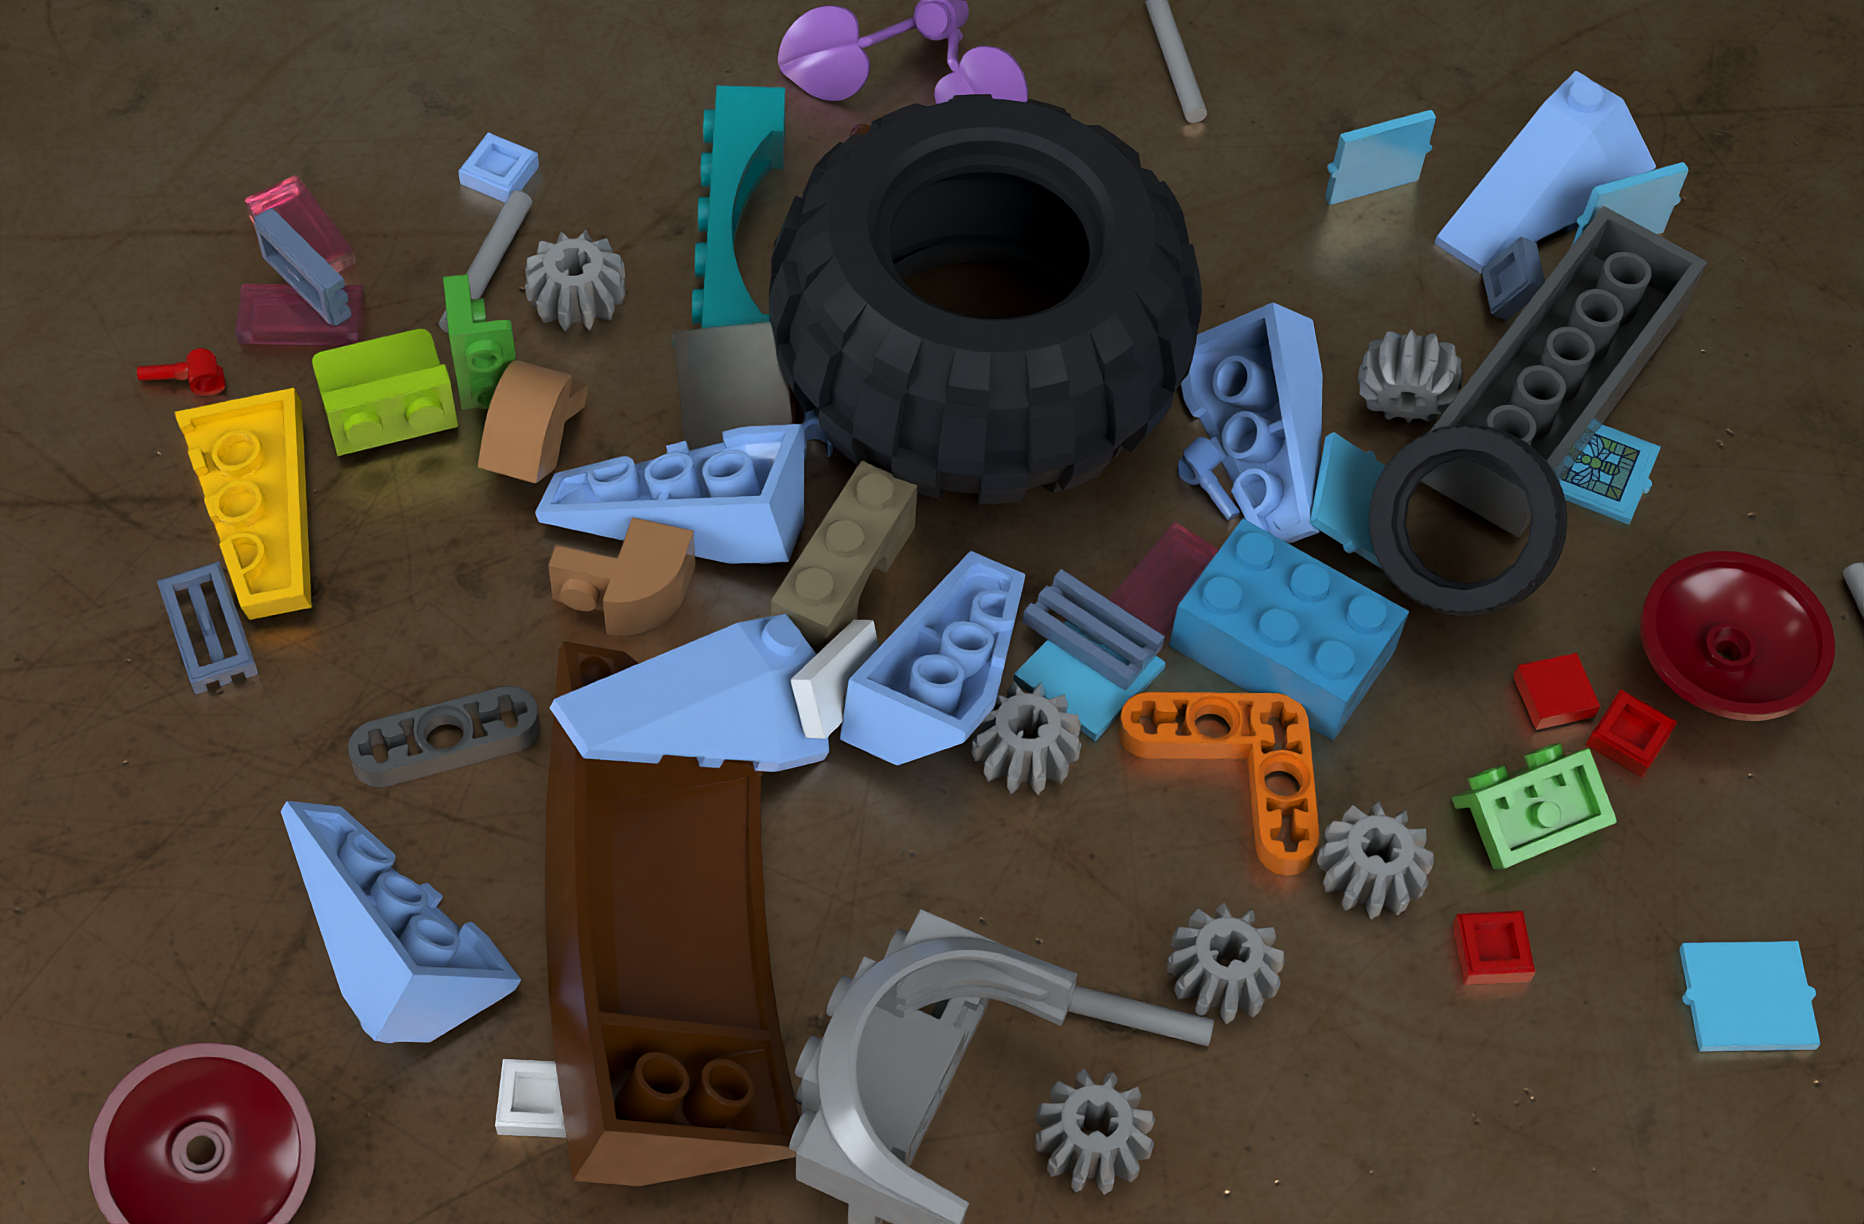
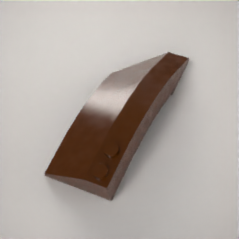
(659, 961)

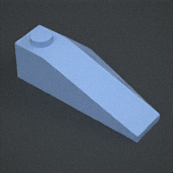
(1548, 173)
(1262, 408)
(733, 494)
(938, 667)
(702, 701)
(388, 942)

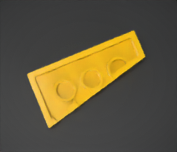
(256, 495)

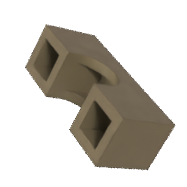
(857, 534)

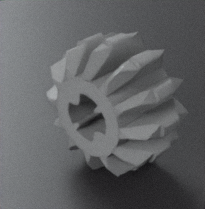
(575, 280)
(1410, 376)
(1050, 743)
(1375, 860)
(1246, 979)
(1094, 1154)

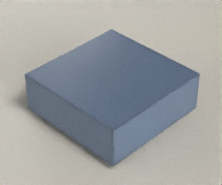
(1513, 278)

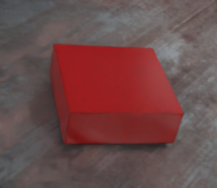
(1556, 691)
(1631, 733)
(1493, 947)

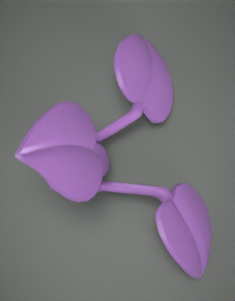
(829, 60)

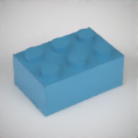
(1287, 626)

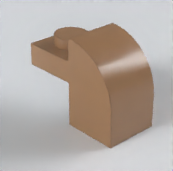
(528, 420)
(637, 588)

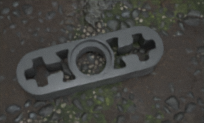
(420, 722)

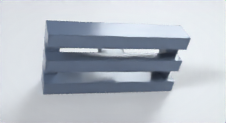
(302, 267)
(1098, 621)
(220, 668)

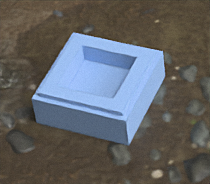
(498, 167)

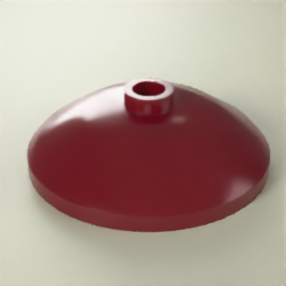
(1754, 615)
(209, 1090)

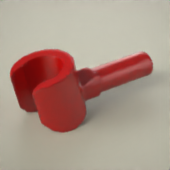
(200, 368)

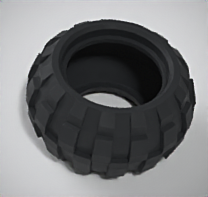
(968, 396)

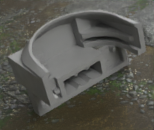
(888, 1065)

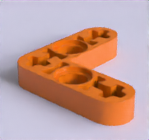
(1248, 739)

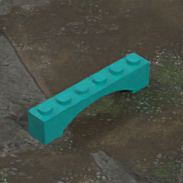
(747, 145)

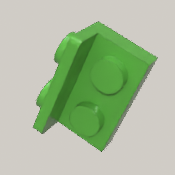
(478, 347)
(1538, 805)

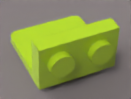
(384, 391)

